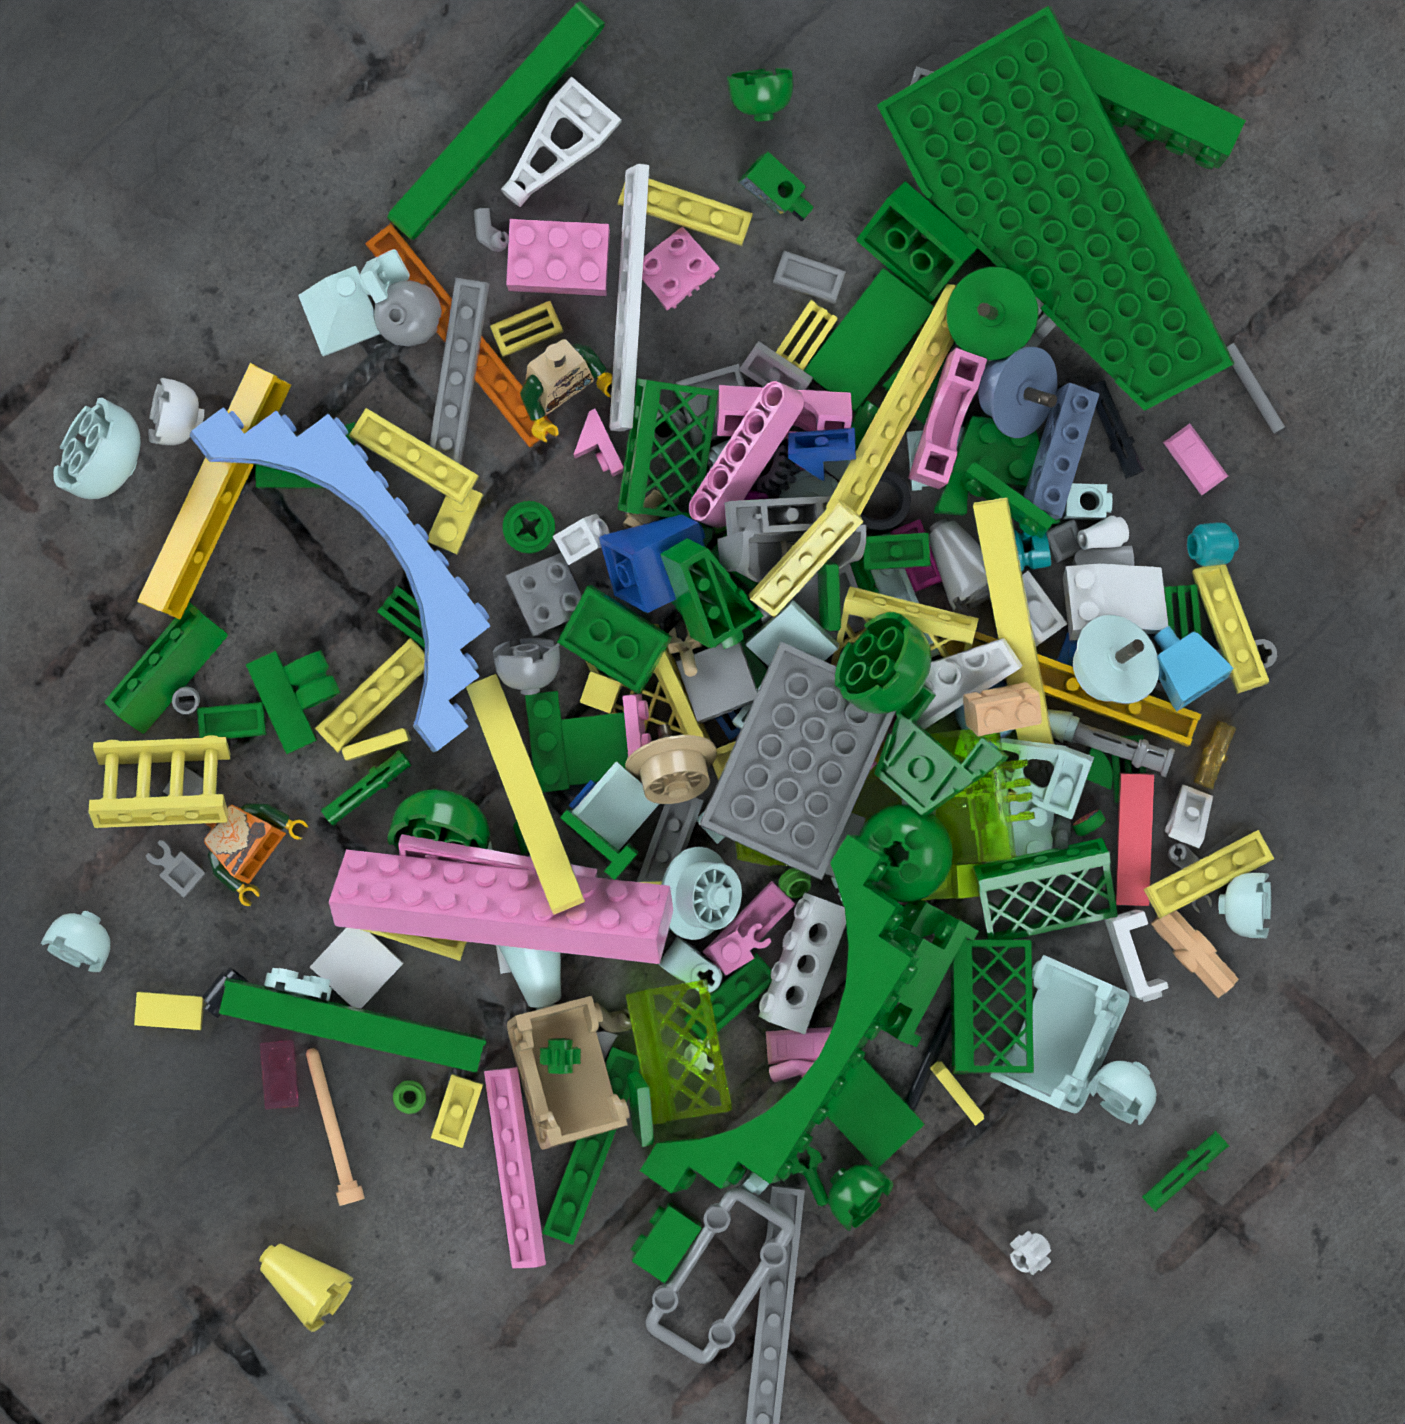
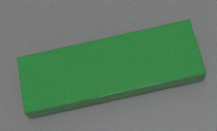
(281, 702)
(735, 994)

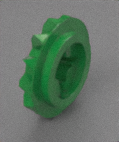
(513, 525)

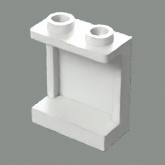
(1127, 956)

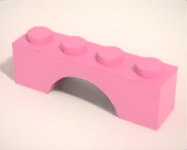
(820, 411)
(940, 434)

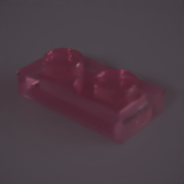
(279, 1074)

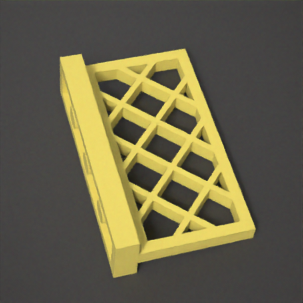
(927, 618)
(676, 695)

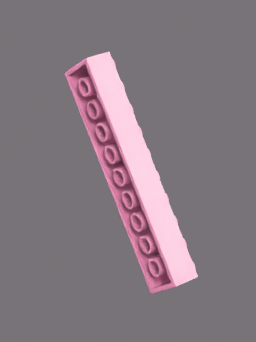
(499, 907)

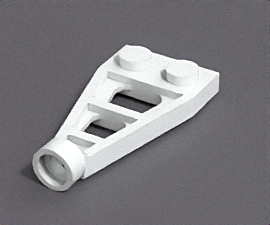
(585, 113)

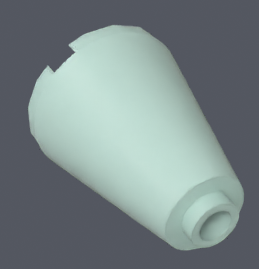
(536, 974)

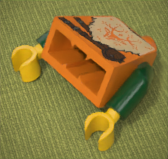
(245, 843)

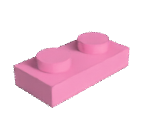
(635, 713)

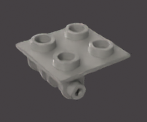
(545, 593)

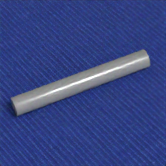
(1255, 390)

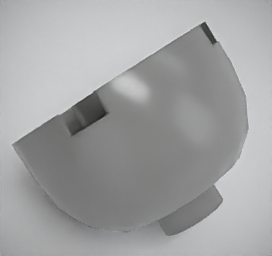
(408, 313)
(527, 665)

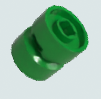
(311, 679)

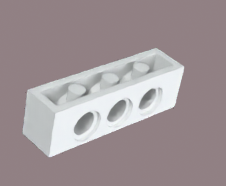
(808, 980)

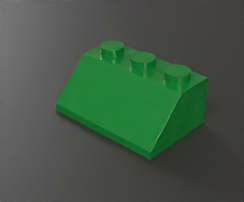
(916, 242)

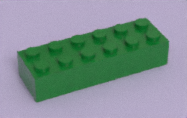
(1160, 109)

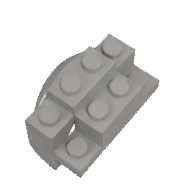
(760, 526)

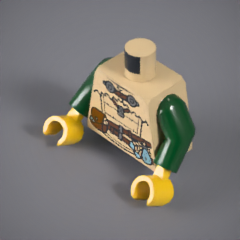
(558, 377)

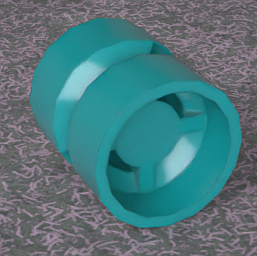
(1039, 552)

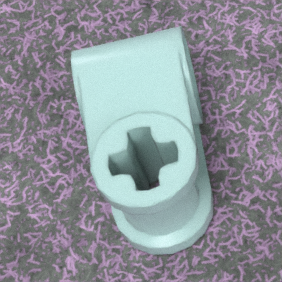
(686, 962)

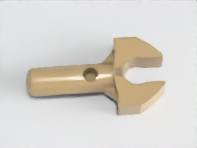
(686, 651)

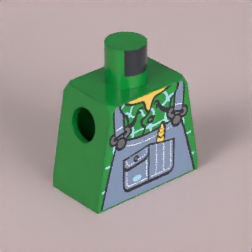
(763, 182)

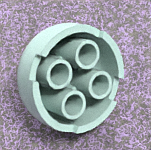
(105, 458)

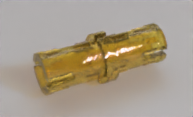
(1215, 755)

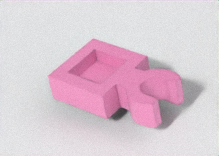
(734, 949)

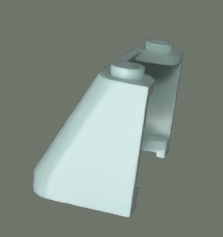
(1071, 1034)

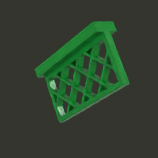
(642, 438)
(619, 859)
(1046, 865)
(962, 1007)

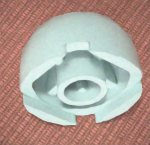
(1247, 904)
(79, 940)
(1126, 1090)

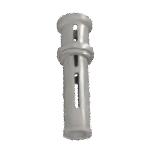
(1140, 752)

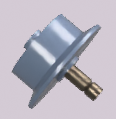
(1019, 391)

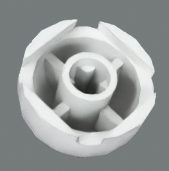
(175, 413)

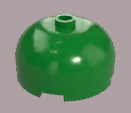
(884, 665)
(440, 816)

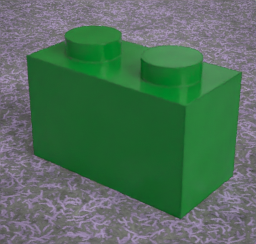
(665, 1242)

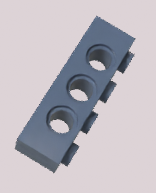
(1061, 449)

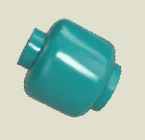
(1212, 544)

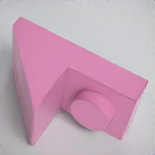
(594, 437)

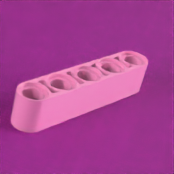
(746, 452)

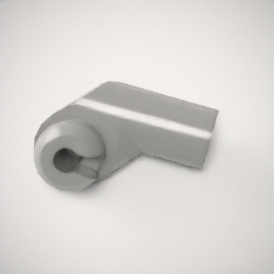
(486, 233)

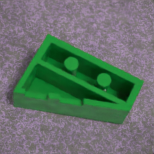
(706, 594)

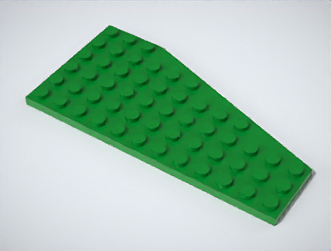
(1045, 189)

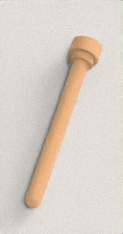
(348, 1189)

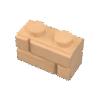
(1002, 709)

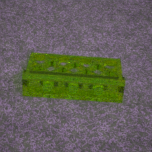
(652, 1056)

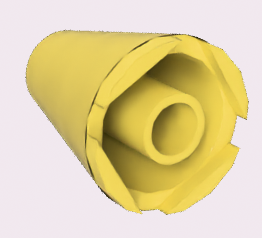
(305, 1283)

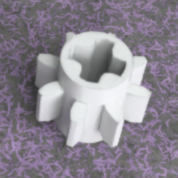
(1030, 1252)

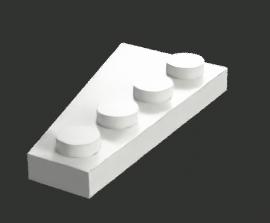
(964, 674)

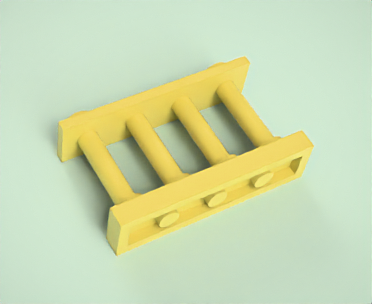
(167, 810)

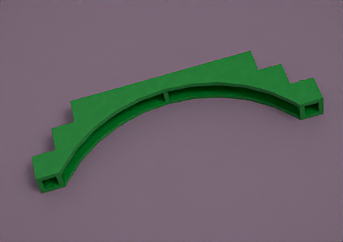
(874, 976)

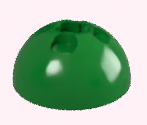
(921, 856)

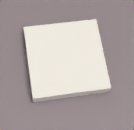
(356, 966)

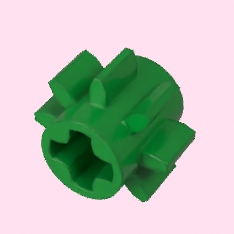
(560, 1055)

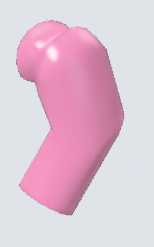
(789, 1069)

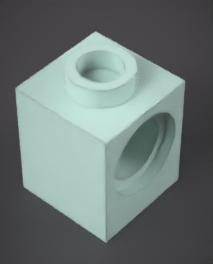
(1074, 510)

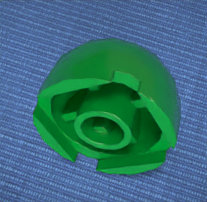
(761, 92)
(857, 1194)

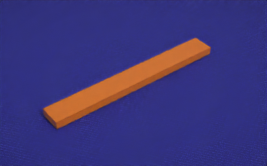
(491, 372)

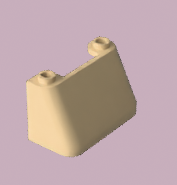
(573, 1103)

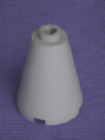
(959, 565)

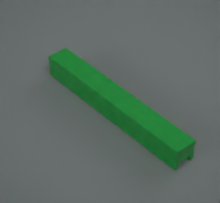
(351, 1025)

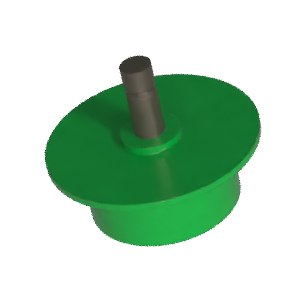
(992, 313)

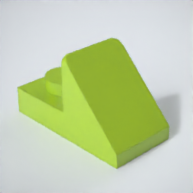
(958, 884)

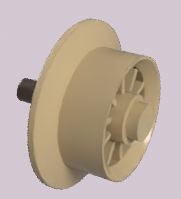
(672, 766)

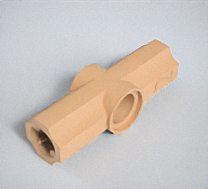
(1195, 953)

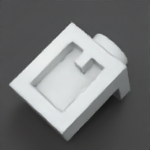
(581, 538)

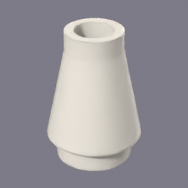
(1105, 534)

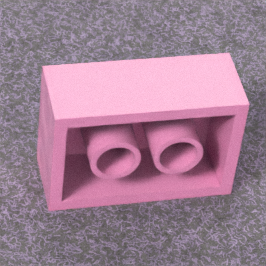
(558, 257)

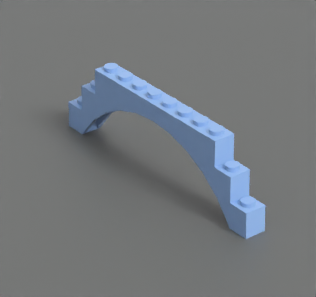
(331, 461)

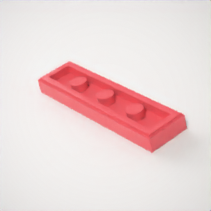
(1134, 838)

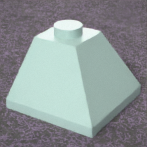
(339, 311)

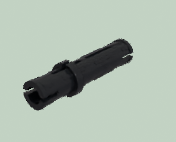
(1131, 466)

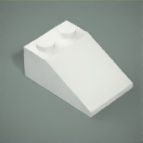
(1117, 591)

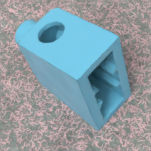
(1188, 667)

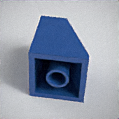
(636, 561)

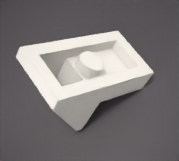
(1189, 816)

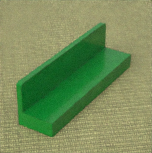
(165, 668)

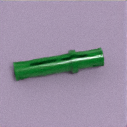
(377, 778)
(1214, 1143)

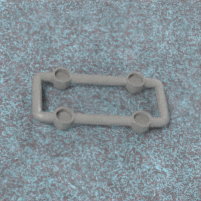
(717, 1220)

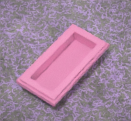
(1195, 459)
(792, 1045)

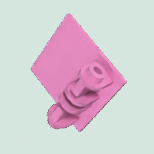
(677, 268)

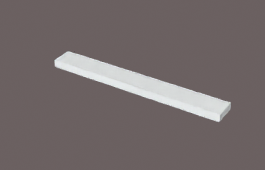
(629, 298)

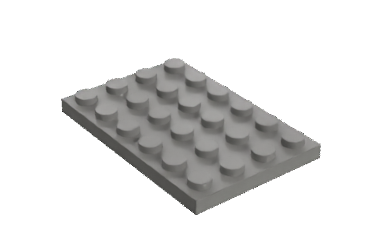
(796, 765)

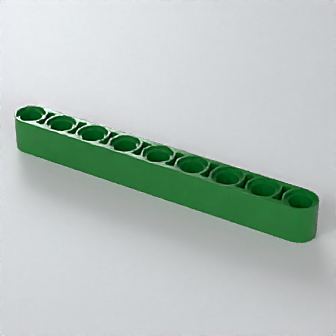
(496, 120)

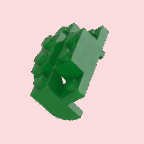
(935, 958)

